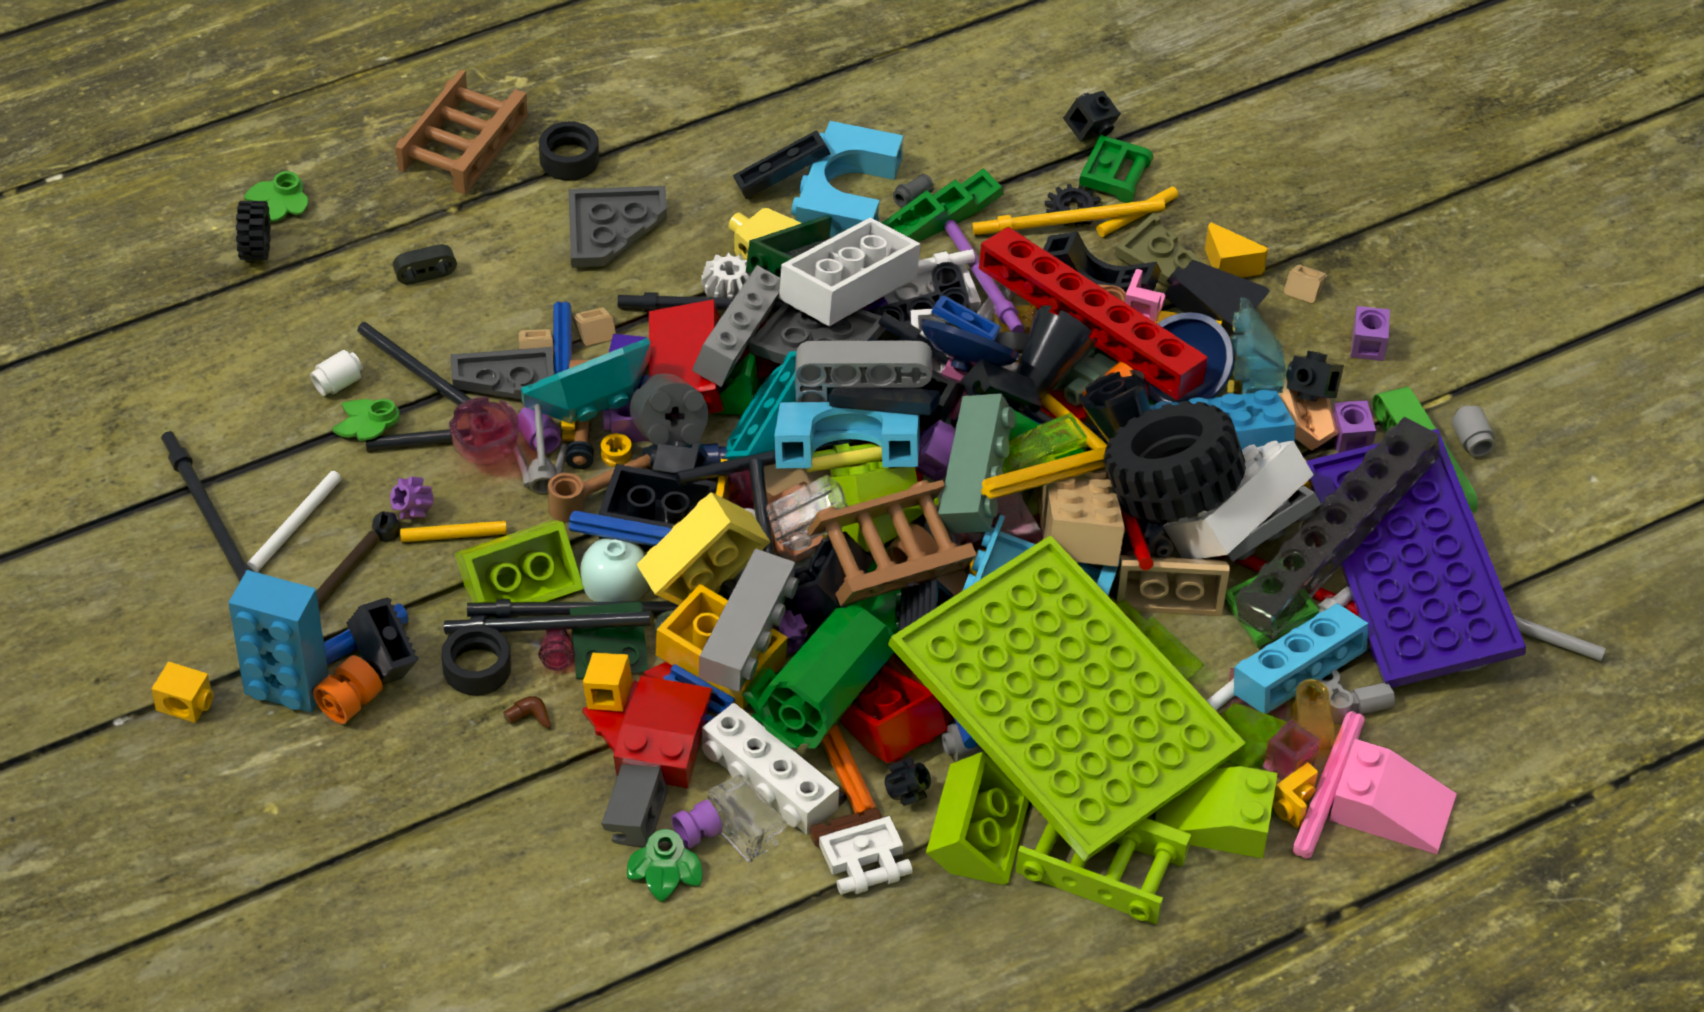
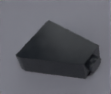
(1212, 292)

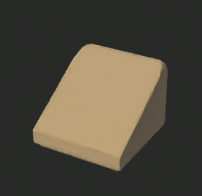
(1304, 283)
(594, 326)
(535, 339)

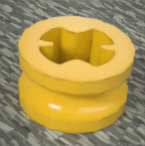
(614, 441)

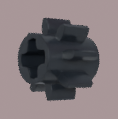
(907, 781)

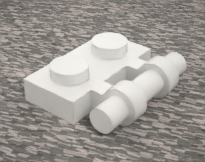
(864, 845)

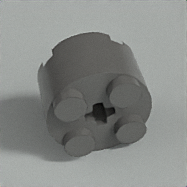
(657, 398)

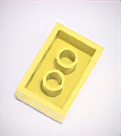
(703, 549)

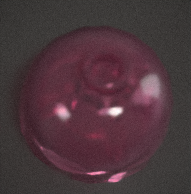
(484, 431)

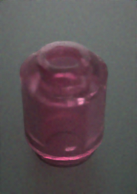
(740, 489)

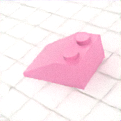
(1391, 798)

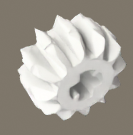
(724, 276)

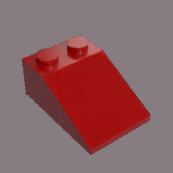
(894, 716)
(663, 728)

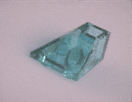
(1258, 352)

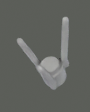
(541, 469)

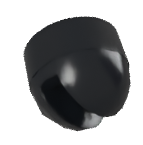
(393, 526)

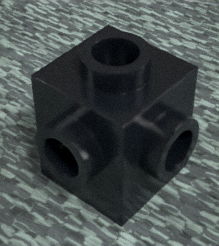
(1092, 116)
(1314, 376)

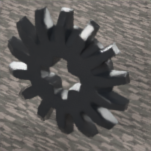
(1064, 198)

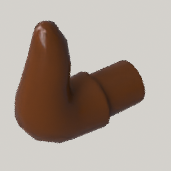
(526, 706)

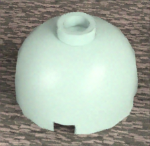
(611, 571)

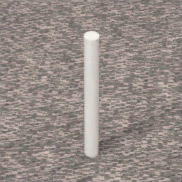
(294, 521)

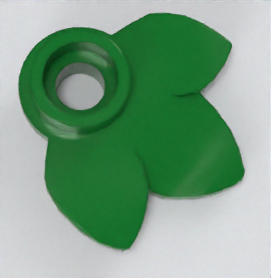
(664, 868)

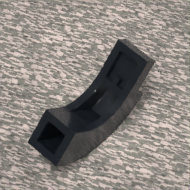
(1073, 252)

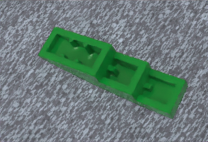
(955, 202)

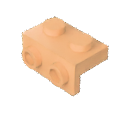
(1312, 419)

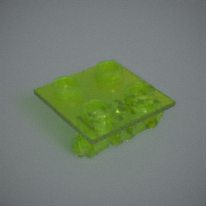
(1255, 729)

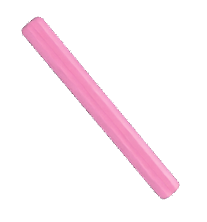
(1327, 786)

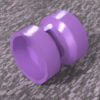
(697, 824)

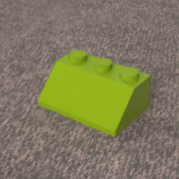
(521, 566)
(978, 821)

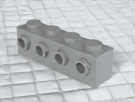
(747, 620)

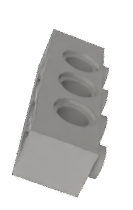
(738, 326)

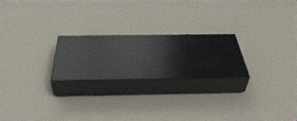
(781, 164)
(891, 400)

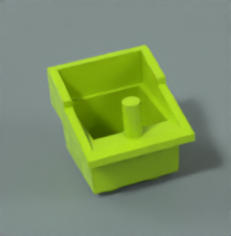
(872, 482)

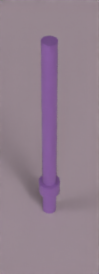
(1004, 308)

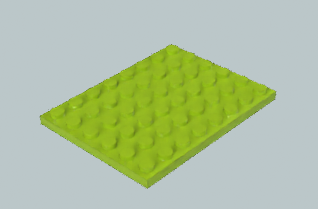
(1067, 696)

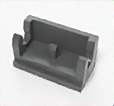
(635, 804)

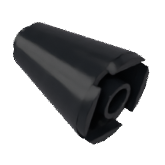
(1053, 348)
(1115, 401)

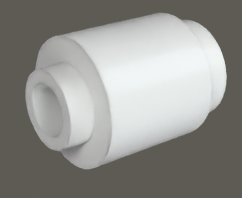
(336, 373)

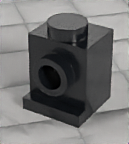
(677, 457)

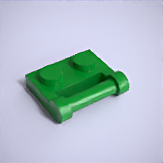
(1106, 162)

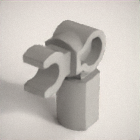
(1361, 700)

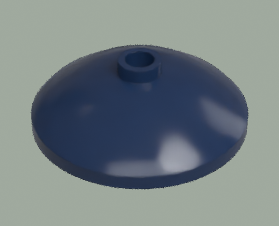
(1211, 340)
(966, 347)

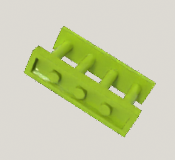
(1142, 904)

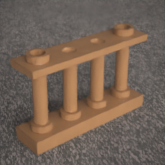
(478, 151)
(888, 575)

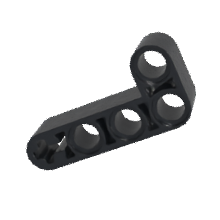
(946, 281)

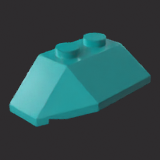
(591, 386)
(758, 423)

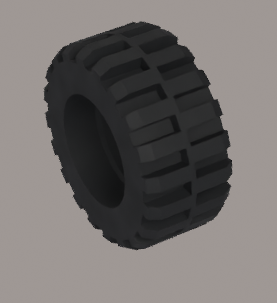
(1175, 462)

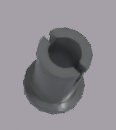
(907, 192)

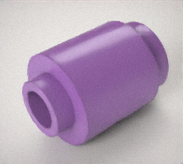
(527, 428)

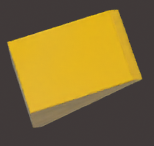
(1234, 252)

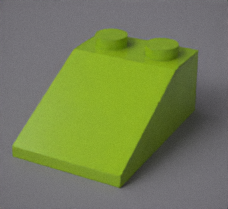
(1225, 810)

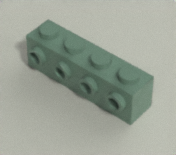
(976, 454)

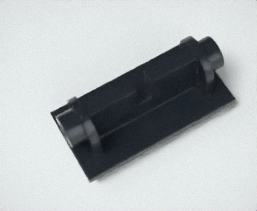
(1156, 538)

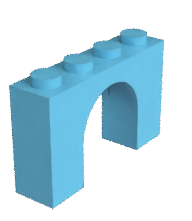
(852, 151)
(808, 425)

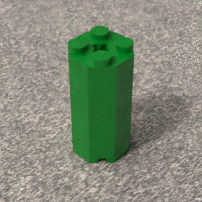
(826, 677)

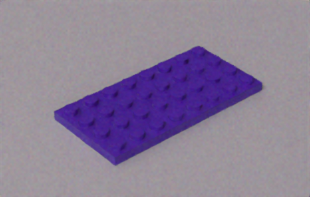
(1424, 578)

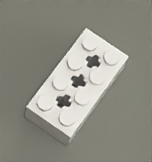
(849, 271)
(1269, 480)

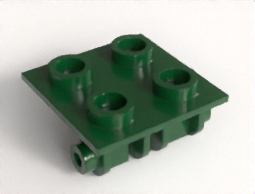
(609, 640)

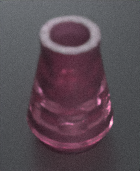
(556, 650)

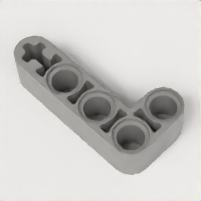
(859, 366)

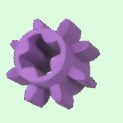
(411, 498)
(794, 629)

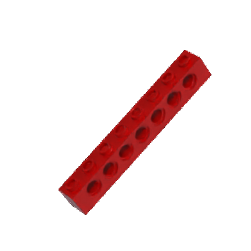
(1116, 325)

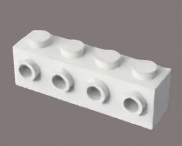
(771, 767)

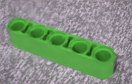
(1402, 402)

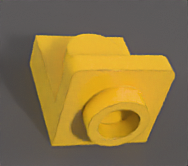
(1294, 793)

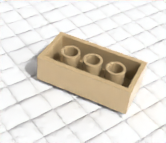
(1083, 517)

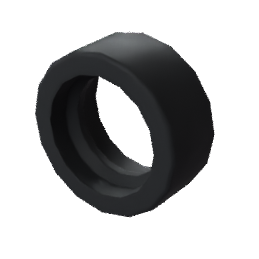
(569, 134)
(476, 681)

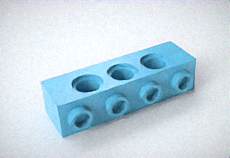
(1302, 654)

